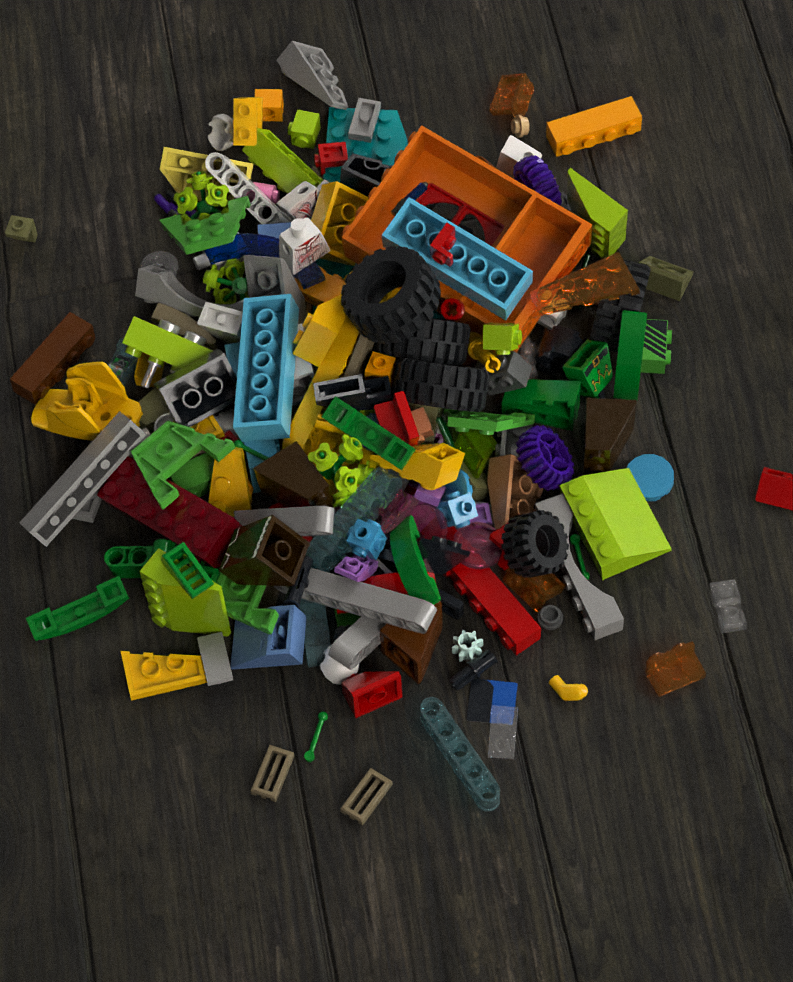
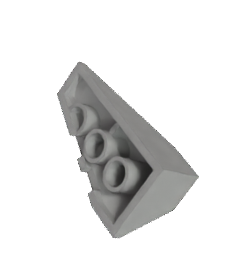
(312, 71)

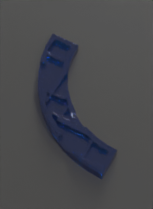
(261, 246)

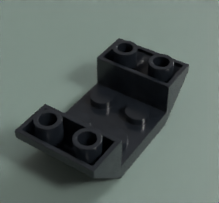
(438, 553)

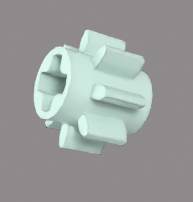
(473, 643)

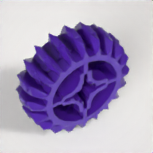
(537, 176)
(545, 457)

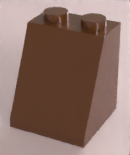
(411, 649)

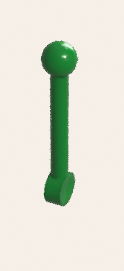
(238, 443)
(575, 540)
(309, 755)

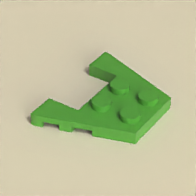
(209, 232)
(486, 422)
(168, 451)
(243, 604)

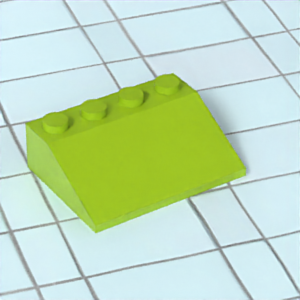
(599, 209)
(614, 521)
(174, 607)

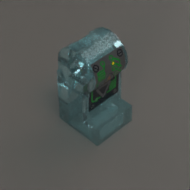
(122, 363)

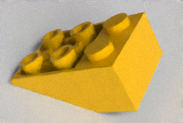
(429, 465)

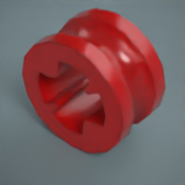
(445, 309)

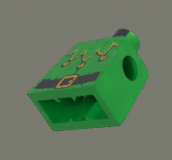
(592, 367)

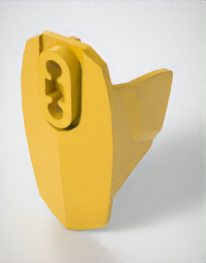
(87, 405)

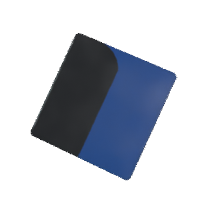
(488, 693)

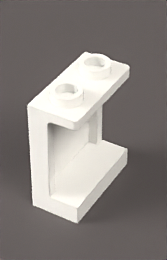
(221, 322)

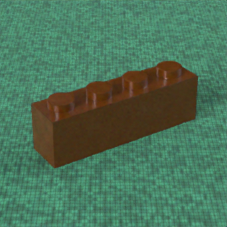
(53, 358)

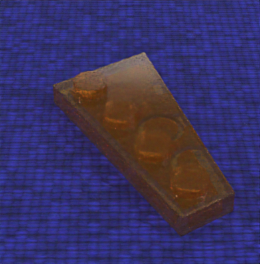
(592, 283)

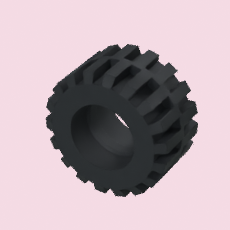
(535, 544)

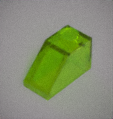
(477, 450)

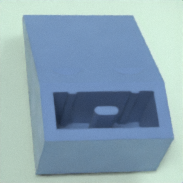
(282, 648)

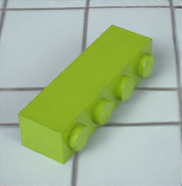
(279, 162)

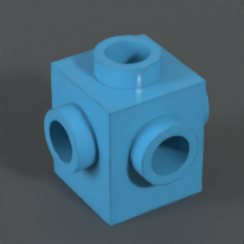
(458, 509)
(366, 539)

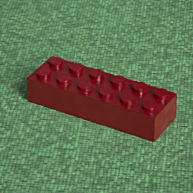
(185, 520)

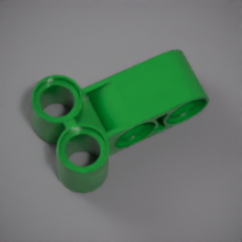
(132, 556)

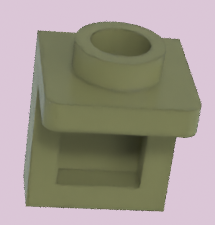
(21, 229)

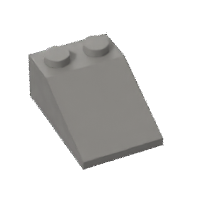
(272, 277)

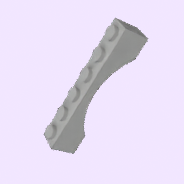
(162, 286)
(598, 609)

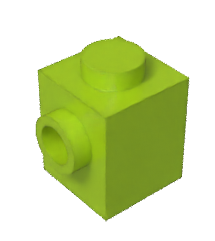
(304, 129)
(501, 337)

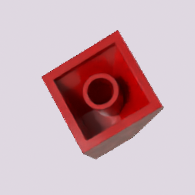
(371, 690)

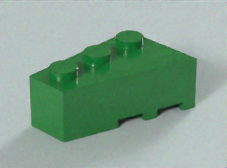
(551, 401)

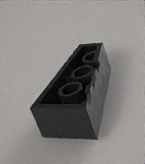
(364, 174)

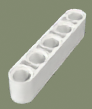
(244, 185)

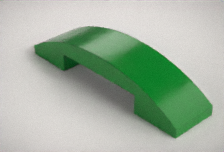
(630, 355)
(368, 433)
(410, 562)
(79, 613)

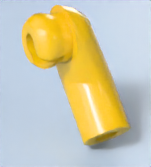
(568, 692)

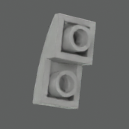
(215, 658)

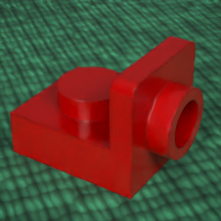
(330, 156)
(443, 242)

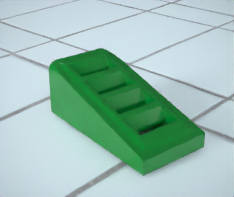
(168, 561)

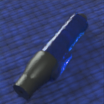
(414, 194)

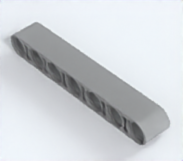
(367, 601)

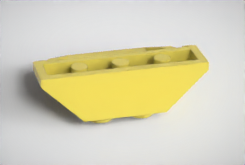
(180, 165)

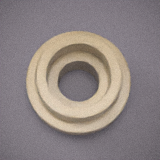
(520, 126)

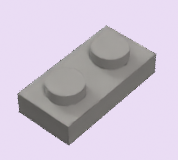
(364, 120)

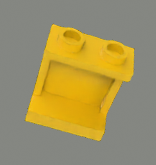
(246, 120)

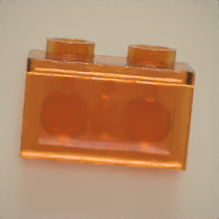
(512, 95)
(534, 590)
(674, 668)

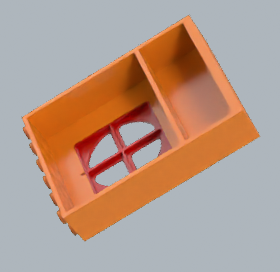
(510, 214)

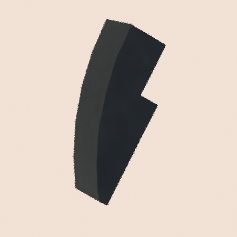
(354, 391)

